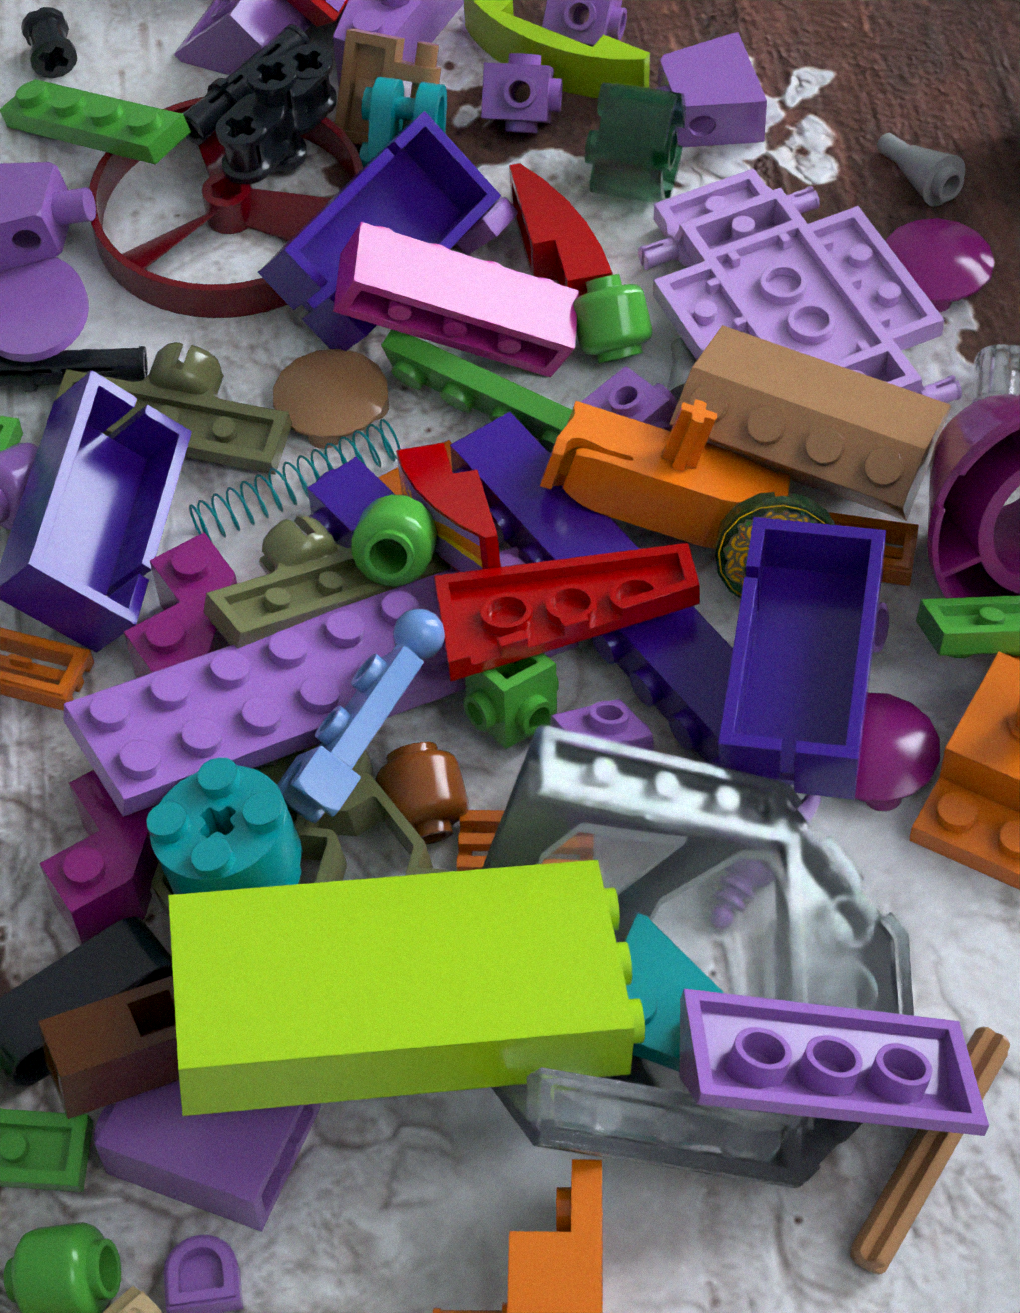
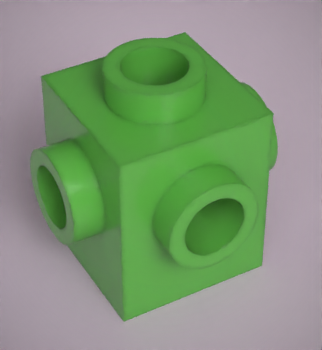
(513, 698)

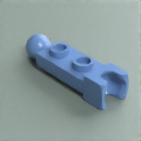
(324, 775)

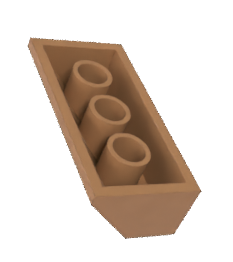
(816, 420)

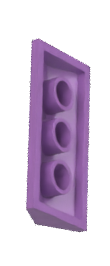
(828, 1062)

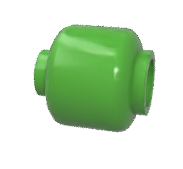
(612, 319)
(394, 540)
(63, 1270)

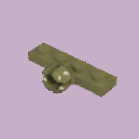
(220, 428)
(301, 582)

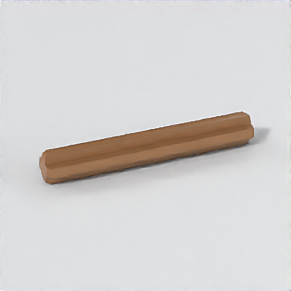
(921, 1168)

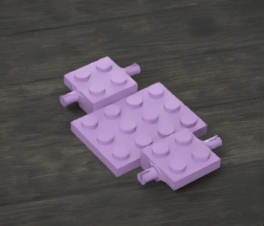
(801, 285)

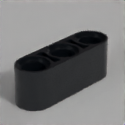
(102, 967)

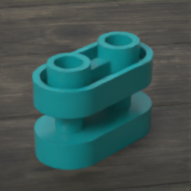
(387, 108)

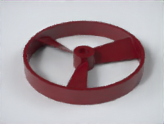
(228, 210)

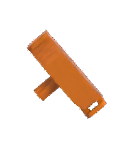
(655, 475)

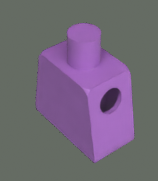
(719, 92)
(37, 212)

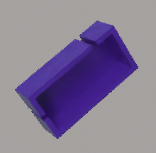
(413, 187)
(92, 513)
(805, 656)

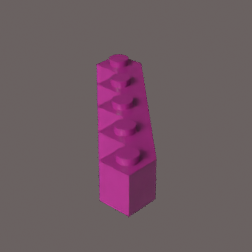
(114, 866)

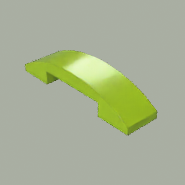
(577, 64)

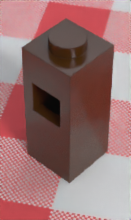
(112, 1047)

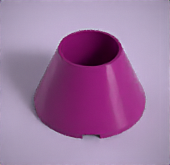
(972, 475)

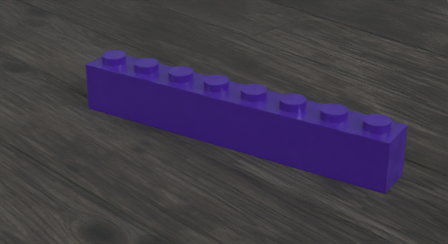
(670, 659)

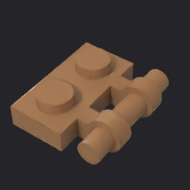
(374, 56)

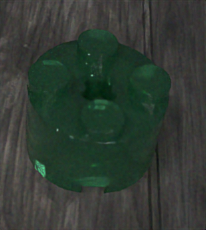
(636, 143)

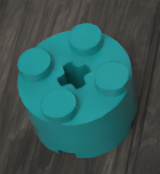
(225, 831)

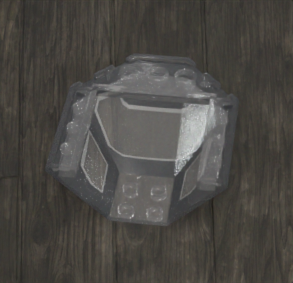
(743, 894)

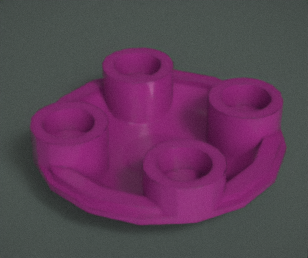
(943, 258)
(896, 752)

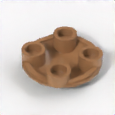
(331, 394)

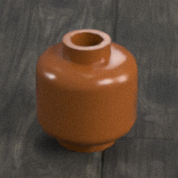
(425, 788)

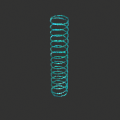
(304, 485)

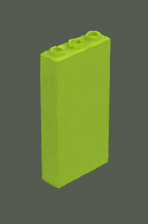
(398, 986)

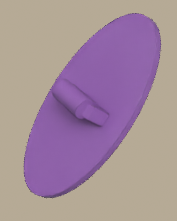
(40, 310)

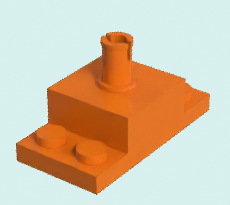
(977, 797)
(561, 1267)

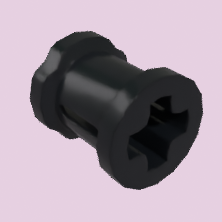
(51, 51)

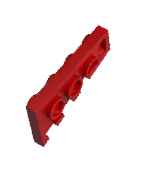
(546, 605)

